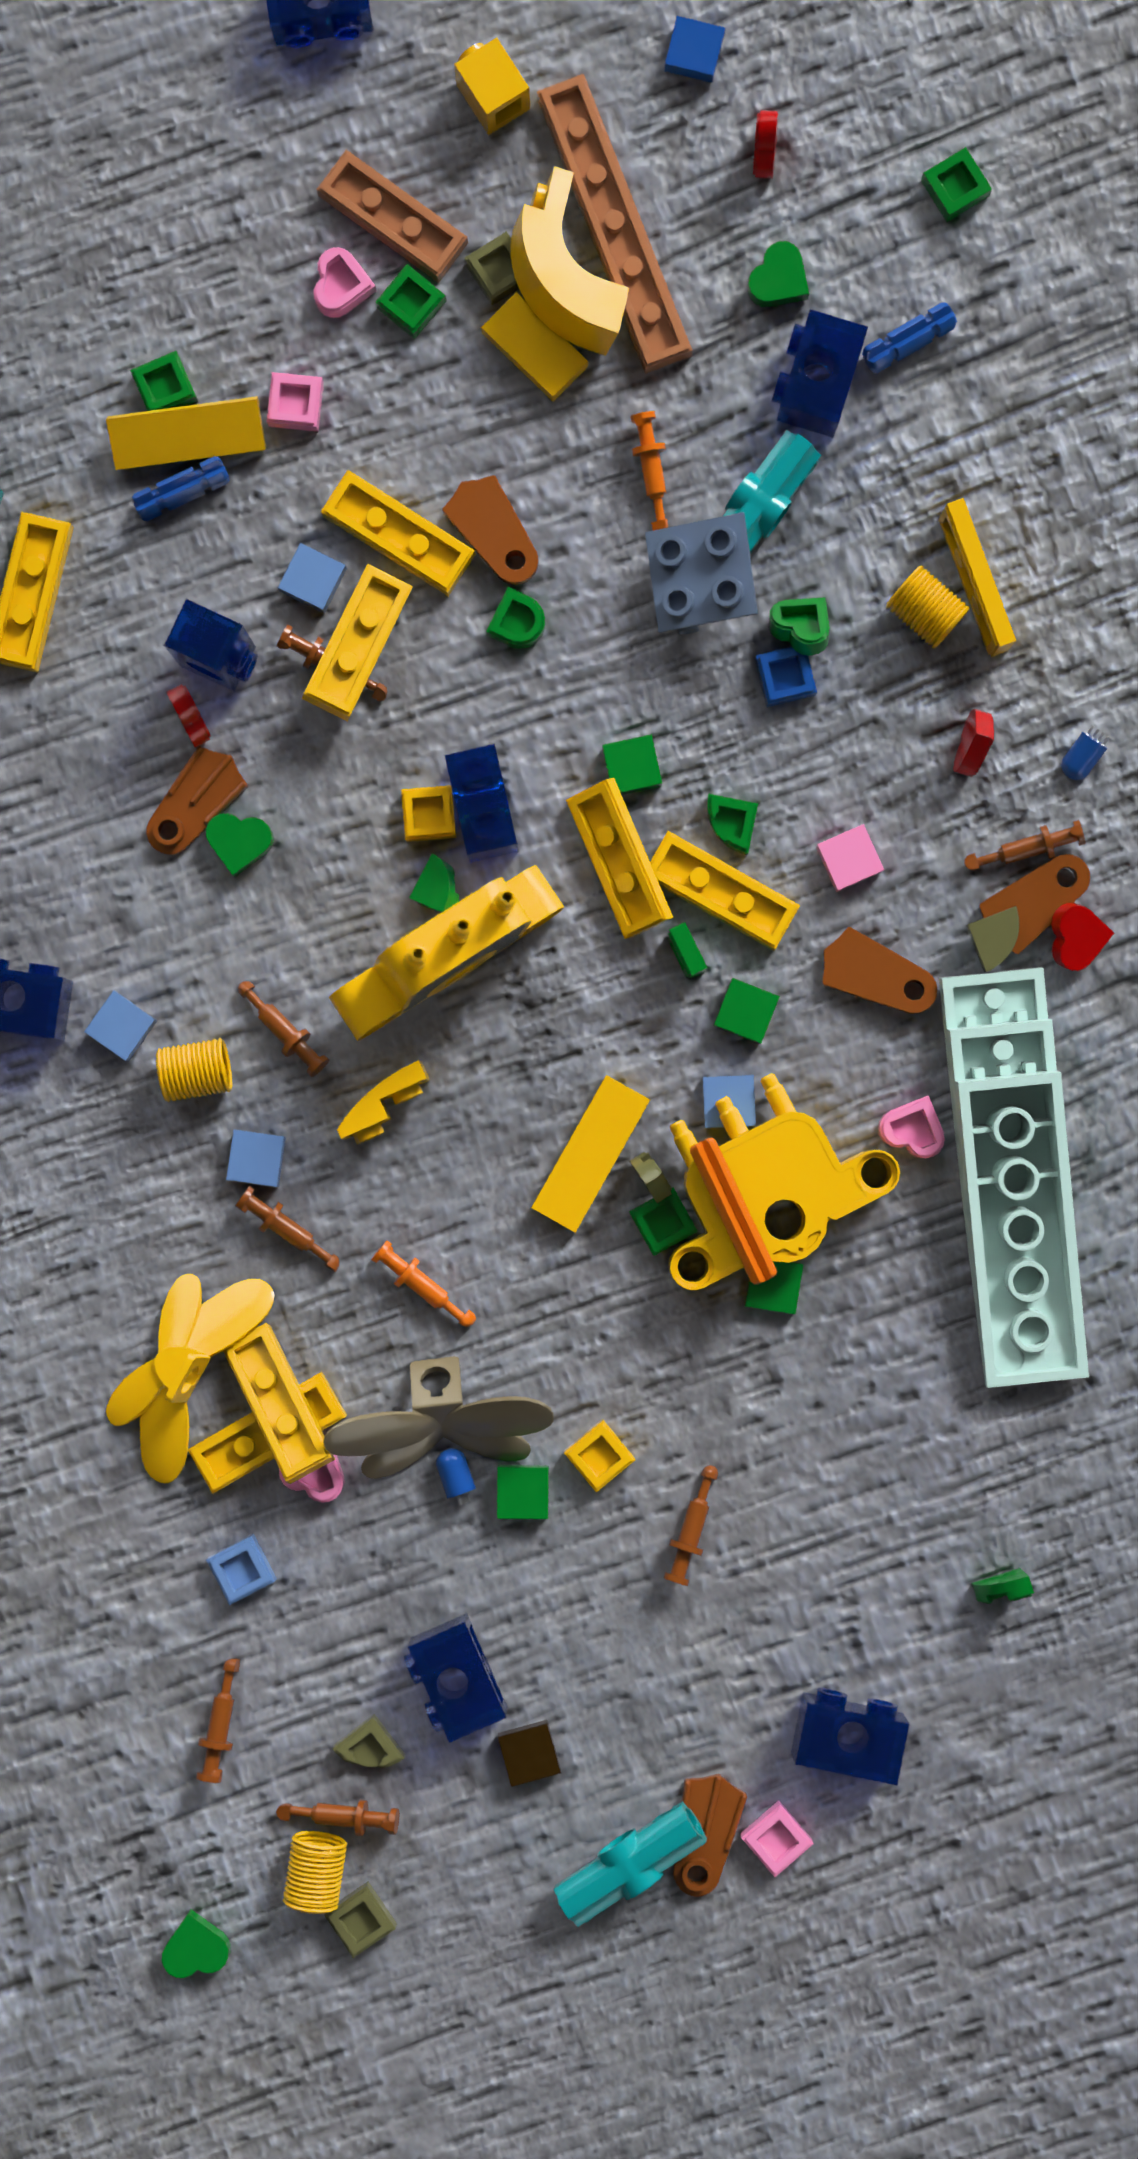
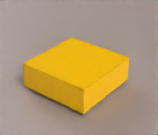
(428, 813)
(599, 1455)

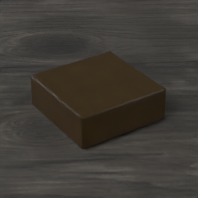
(529, 1753)

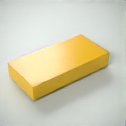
(534, 347)

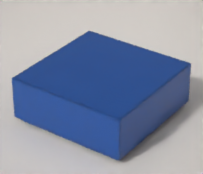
(694, 49)
(785, 676)

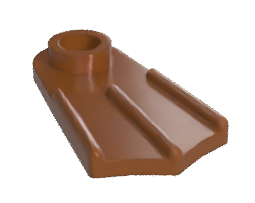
(492, 528)
(198, 794)
(1038, 897)
(875, 973)
(719, 1810)

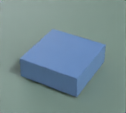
(312, 578)
(120, 1026)
(738, 1089)
(256, 1158)
(241, 1569)

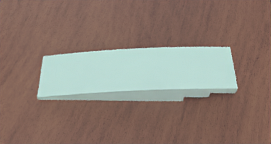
(1014, 1176)

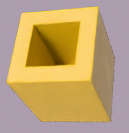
(491, 85)

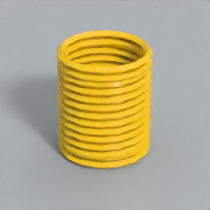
(927, 606)
(194, 1070)
(315, 1872)

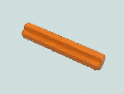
(733, 1211)

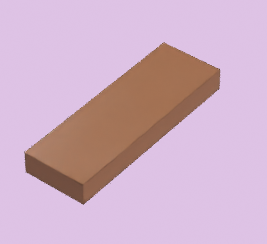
(392, 216)

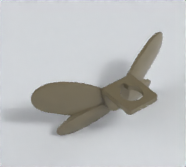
(401, 1438)

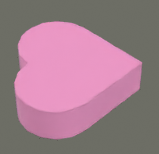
(341, 283)
(913, 1127)
(322, 1484)

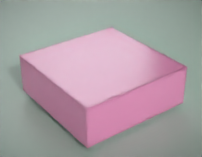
(295, 402)
(849, 858)
(776, 1838)

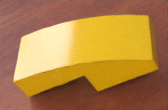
(370, 1112)

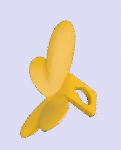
(186, 1342)

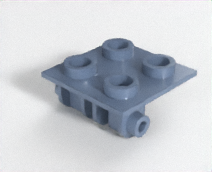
(701, 573)

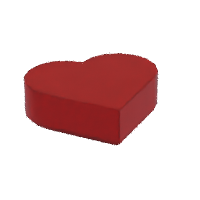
(765, 144)
(189, 715)
(975, 742)
(1078, 936)

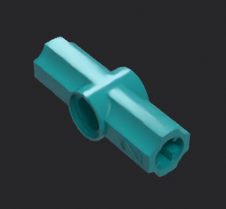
(768, 491)
(630, 1864)

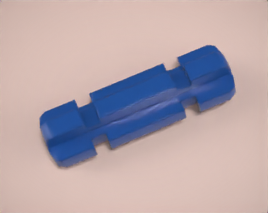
(909, 337)
(180, 488)

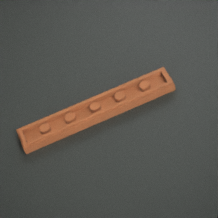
(614, 222)

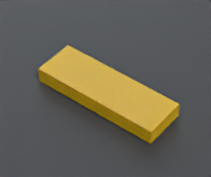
(186, 433)
(398, 533)
(976, 578)
(31, 589)
(357, 642)
(619, 858)
(722, 891)
(590, 1153)
(278, 1404)
(242, 1445)

